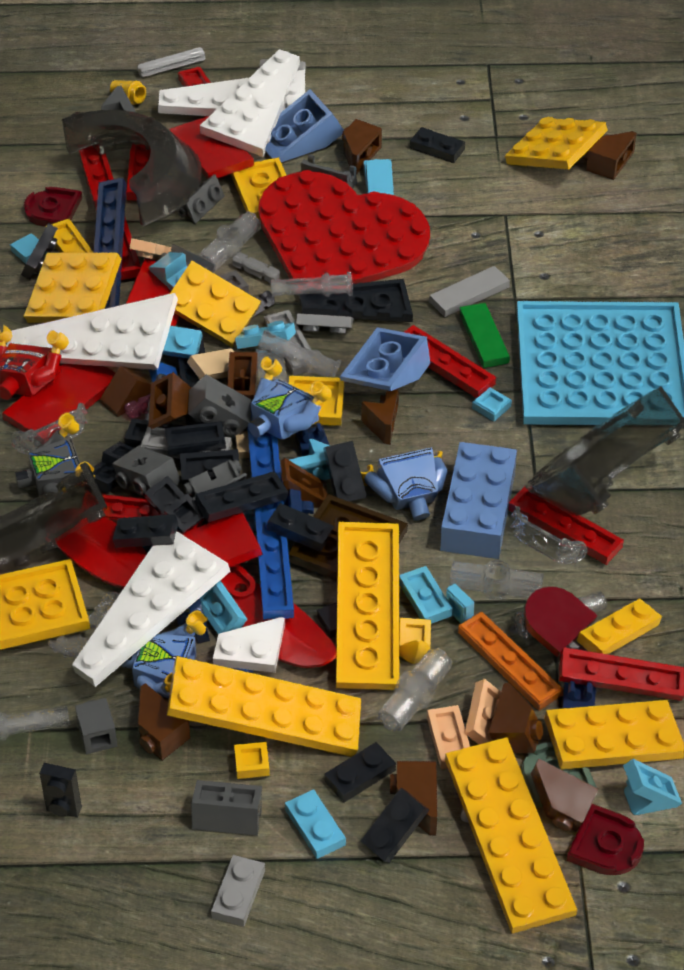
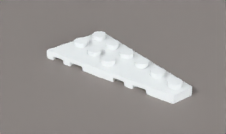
(206, 98)
(255, 106)
(110, 337)
(155, 595)

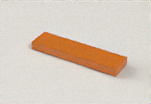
(510, 661)

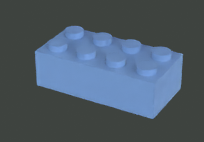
(478, 500)

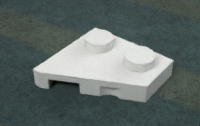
(251, 646)

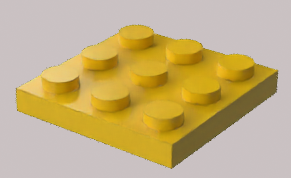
(556, 143)
(72, 285)
(40, 604)

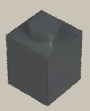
(96, 725)

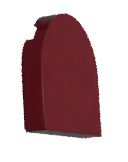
(52, 205)
(556, 617)
(607, 843)

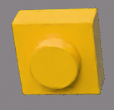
(251, 760)

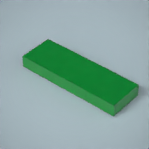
(484, 335)

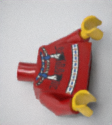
(28, 367)

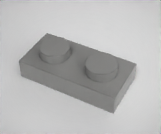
(336, 323)
(238, 890)

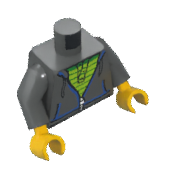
(52, 459)

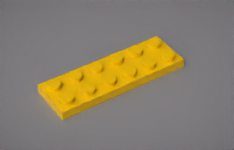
(367, 606)
(264, 706)
(510, 835)

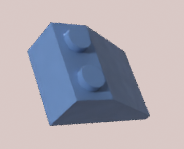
(303, 129)
(389, 360)

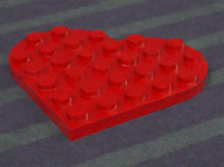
(327, 228)

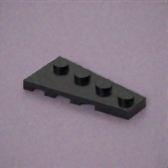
(370, 301)

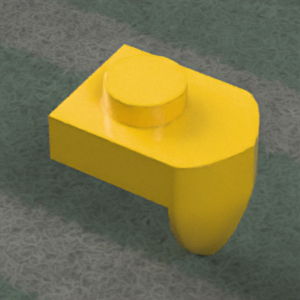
(414, 638)

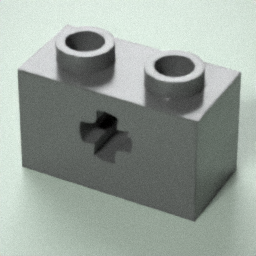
(216, 402)
(143, 469)

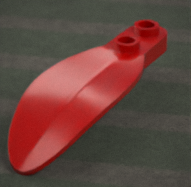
(95, 552)
(303, 640)

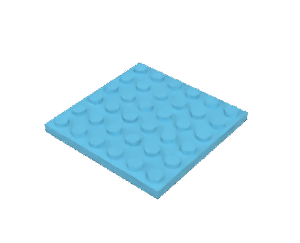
(596, 358)

